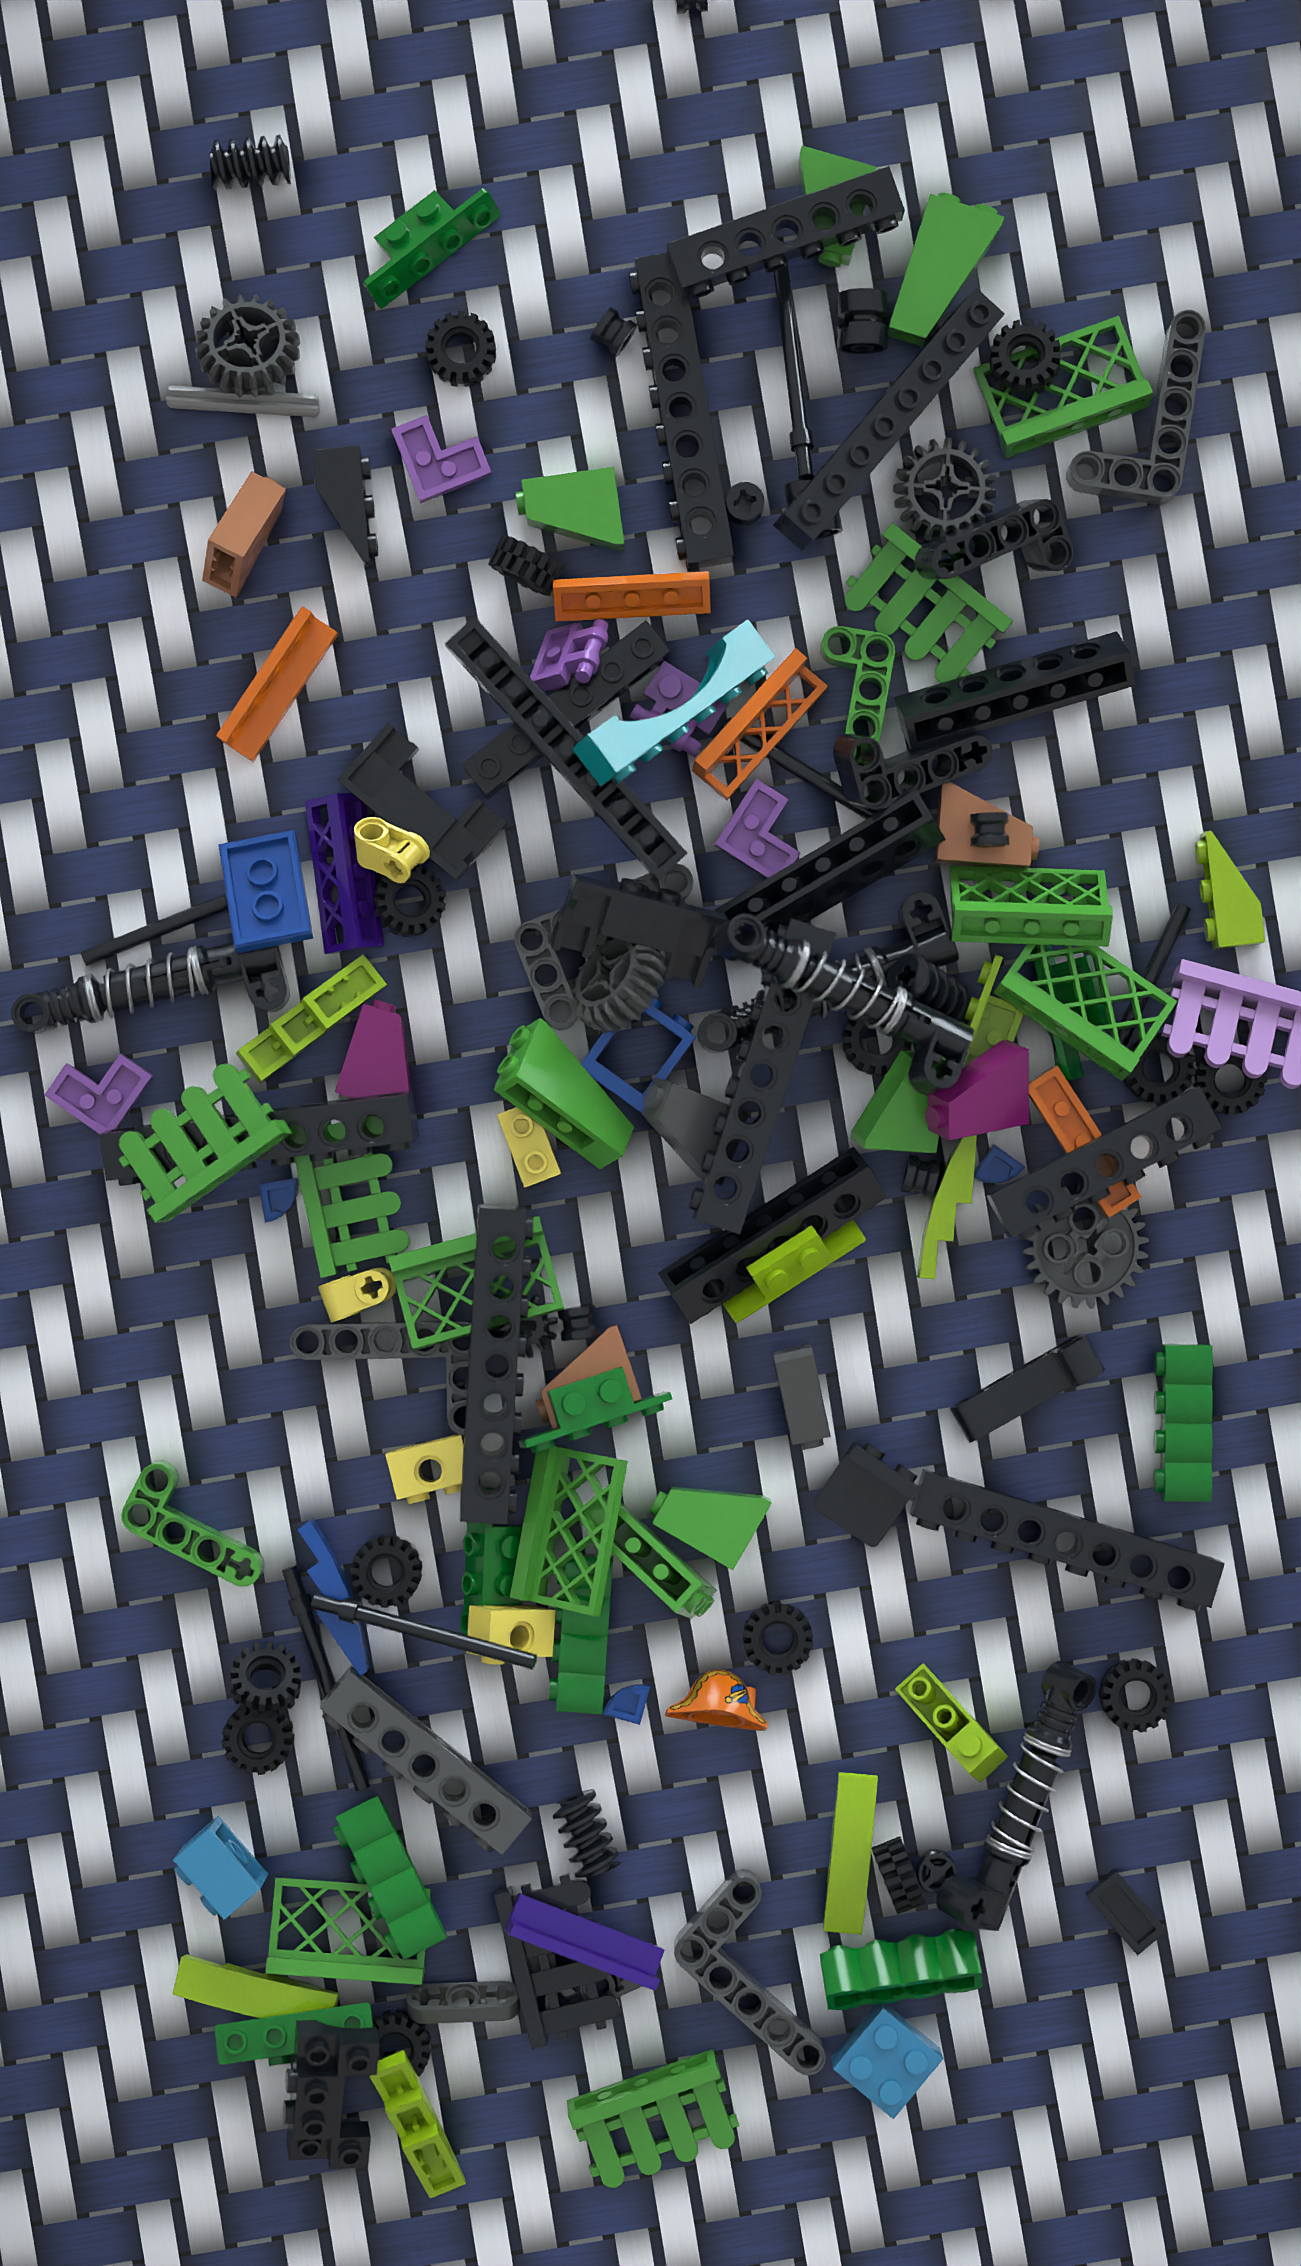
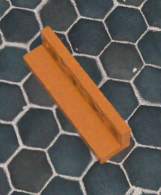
(631, 596)
(277, 684)
(748, 715)
(1074, 1128)

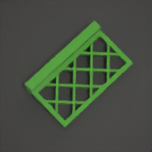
(1083, 412)
(1026, 920)
(1075, 1028)
(457, 1254)
(545, 1524)
(335, 1964)

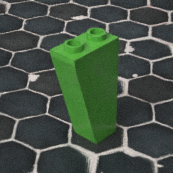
(942, 260)
(561, 1095)
(657, 1564)

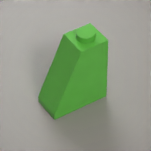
(824, 170)
(575, 506)
(896, 1114)
(711, 1520)

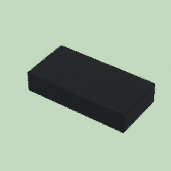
(1126, 1912)

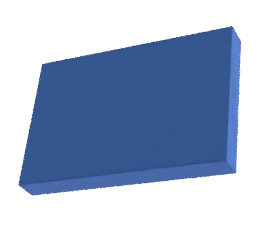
(265, 891)

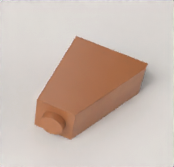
(242, 533)
(954, 822)
(600, 1356)

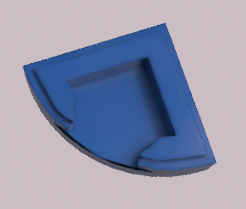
(997, 1167)
(277, 1198)
(628, 1703)

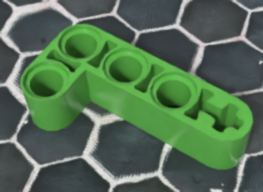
(865, 671)
(195, 1531)

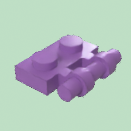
(562, 656)
(670, 690)

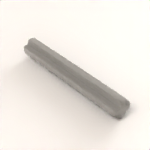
(265, 403)

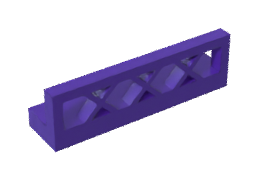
(354, 883)
(585, 1941)

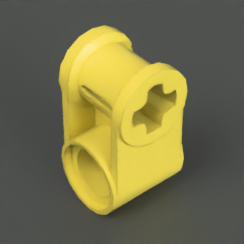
(386, 848)
(353, 1293)

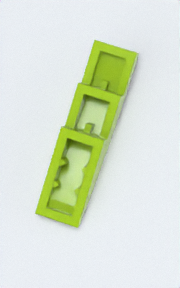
(311, 1018)
(953, 1188)
(850, 1853)
(247, 1990)
(417, 2125)

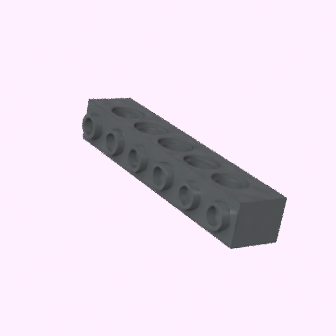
(493, 1833)

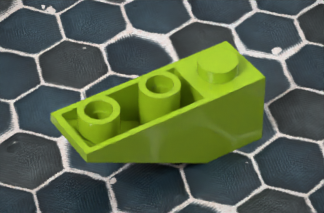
(1232, 905)
(951, 1723)

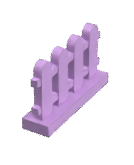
(1231, 994)

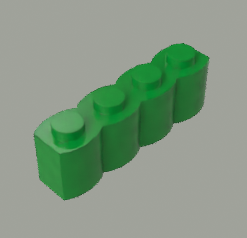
(1185, 1422)
(581, 1649)
(391, 1878)
(901, 1970)

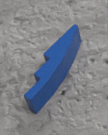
(332, 1582)

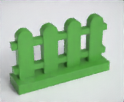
(939, 619)
(191, 1161)
(341, 1212)
(662, 2090)

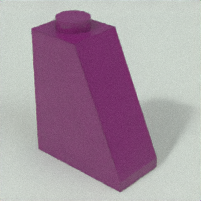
(376, 1054)
(986, 1097)

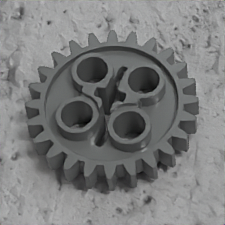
(1111, 1268)

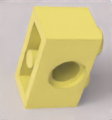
(529, 1147)
(406, 1464)
(530, 1628)

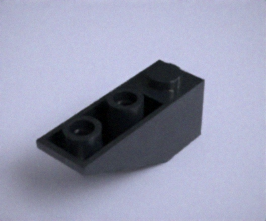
(341, 485)

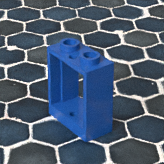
(616, 1085)

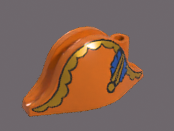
(719, 1700)

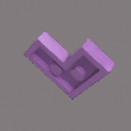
(438, 470)
(748, 833)
(101, 1104)

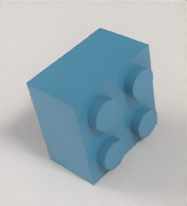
(220, 1868)
(886, 2059)

